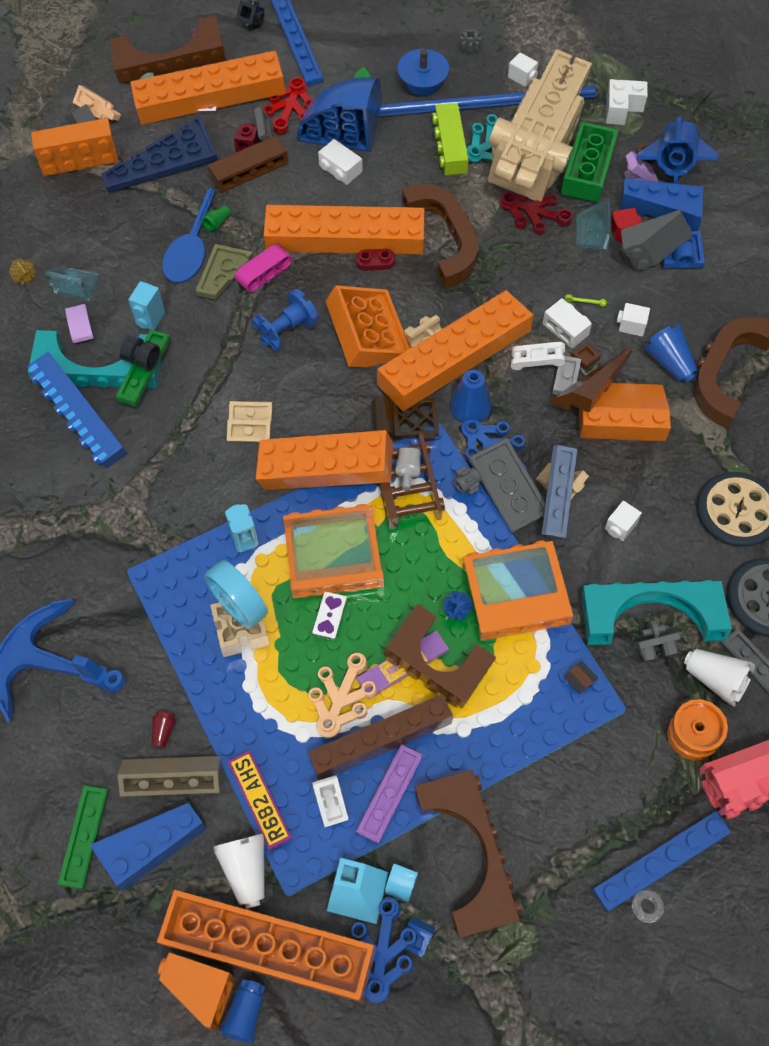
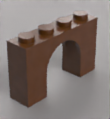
(454, 685)

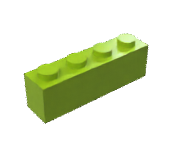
(451, 139)

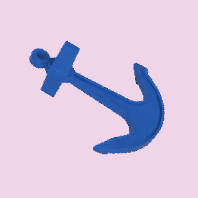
(20, 652)

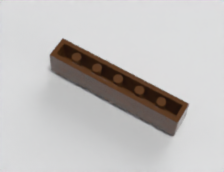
(380, 737)

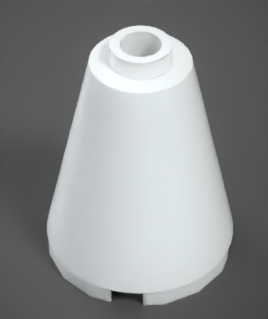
(720, 673)
(244, 868)

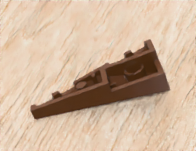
(589, 389)

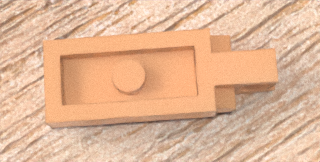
(98, 105)

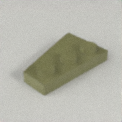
(221, 270)

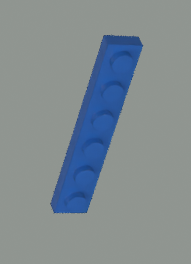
(661, 861)

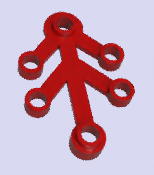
(296, 87)

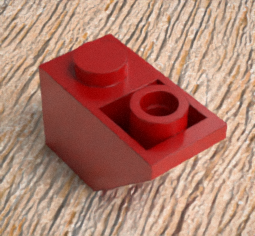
(623, 219)

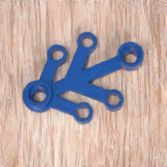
(479, 434)
(384, 953)

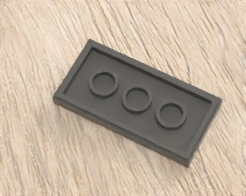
(509, 485)

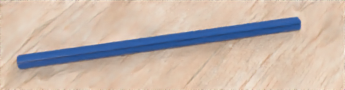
(465, 102)

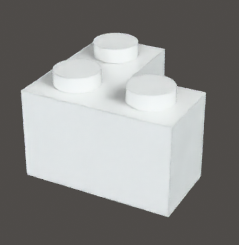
(624, 97)

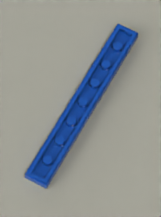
(297, 42)

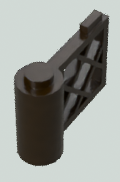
(387, 416)

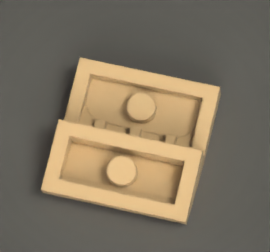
(249, 421)

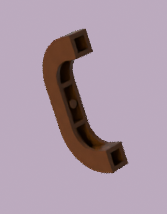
(440, 201)
(707, 394)

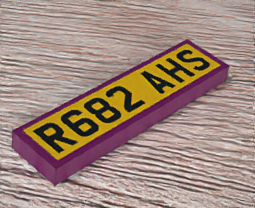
(259, 800)

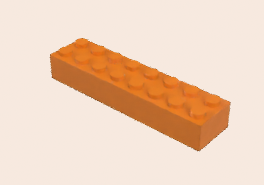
(207, 87)
(344, 228)
(454, 350)
(267, 945)

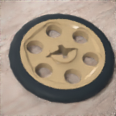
(731, 533)

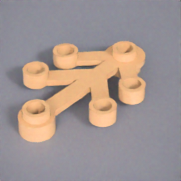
(342, 697)

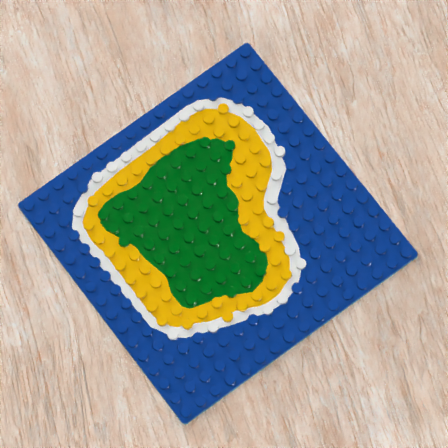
(262, 694)

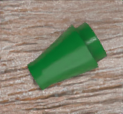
(214, 219)

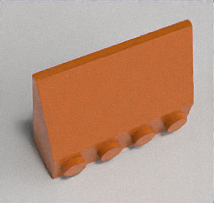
(366, 325)
(628, 414)

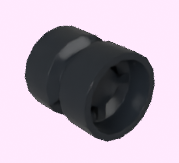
(137, 352)

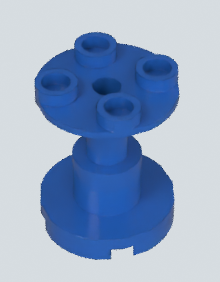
(297, 312)

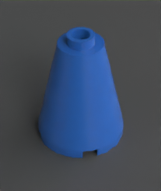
(673, 353)
(471, 398)

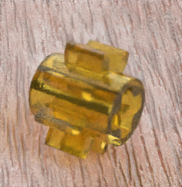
(22, 271)

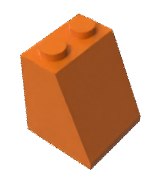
(198, 987)

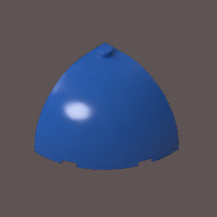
(343, 113)

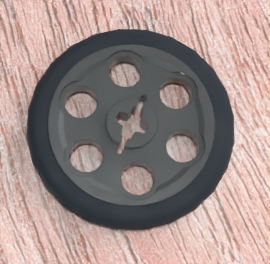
(739, 596)

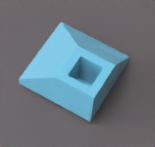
(357, 891)

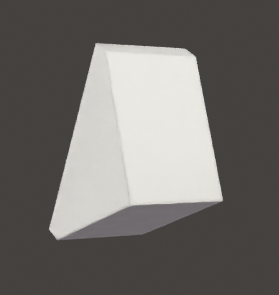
(330, 801)

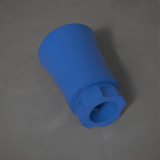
(243, 1012)

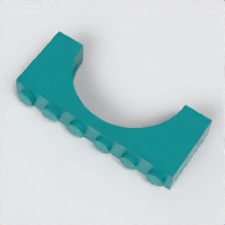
(104, 377)
(700, 601)

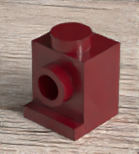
(246, 133)

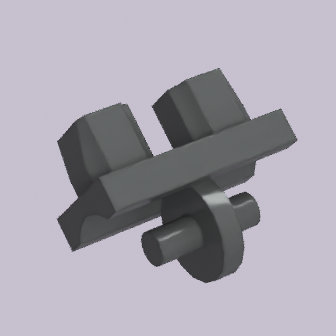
(646, 646)

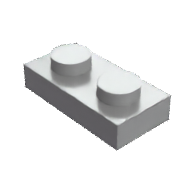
(566, 374)

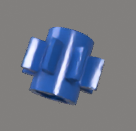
(457, 605)

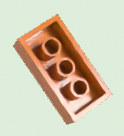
(74, 147)

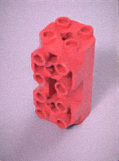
(738, 780)

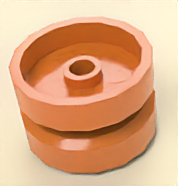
(697, 729)

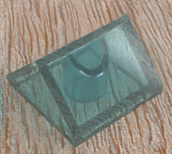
(594, 226)
(72, 282)

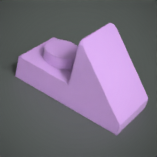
(639, 169)

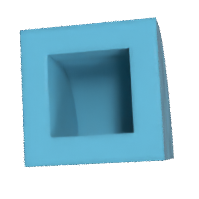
(401, 883)

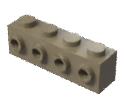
(170, 776)

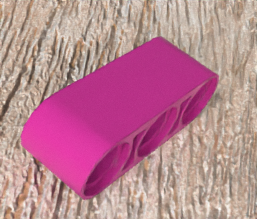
(263, 267)

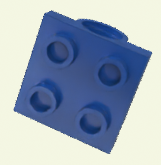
(687, 255)

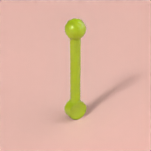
(569, 298)

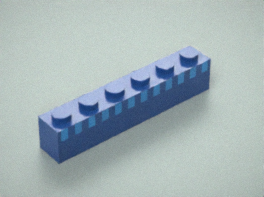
(77, 410)

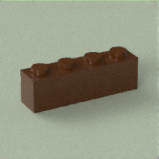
(248, 164)

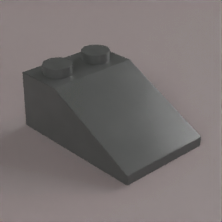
(655, 239)

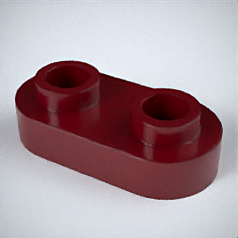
(375, 259)

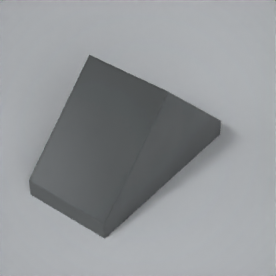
(80, 115)

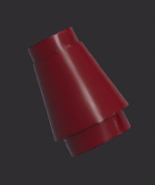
(162, 728)

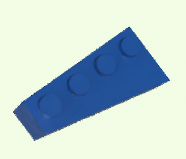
(663, 198)
(146, 845)

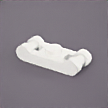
(538, 355)

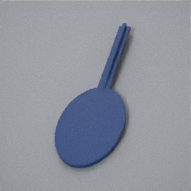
(187, 252)

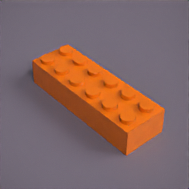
(325, 460)

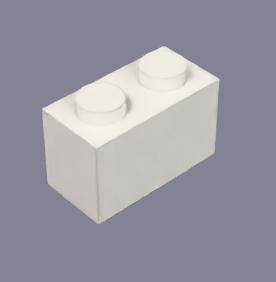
(340, 162)
(567, 323)

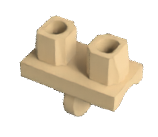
(426, 328)

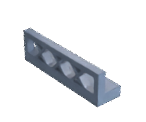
(559, 492)

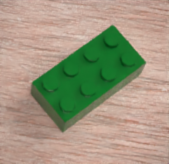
(589, 162)

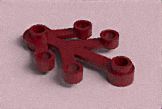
(514, 202)

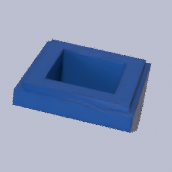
(424, 934)

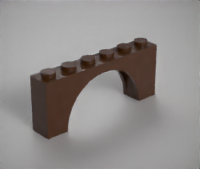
(202, 49)
(493, 904)

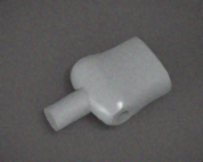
(408, 465)

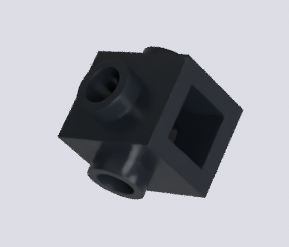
(250, 13)

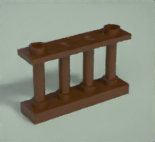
(390, 493)

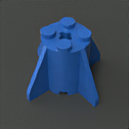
(678, 149)

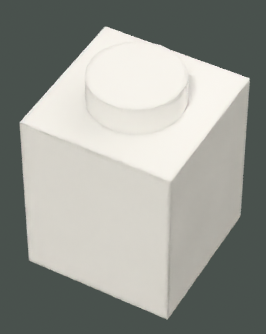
(522, 69)
(633, 319)
(622, 521)

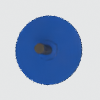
(423, 71)

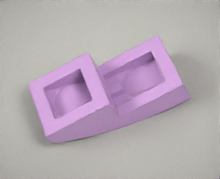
(79, 323)

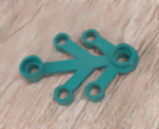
(481, 150)

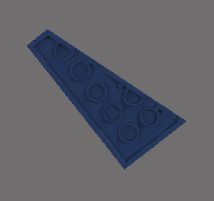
(165, 156)

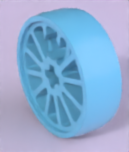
(235, 594)

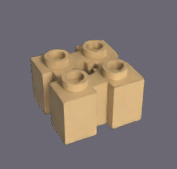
(233, 637)

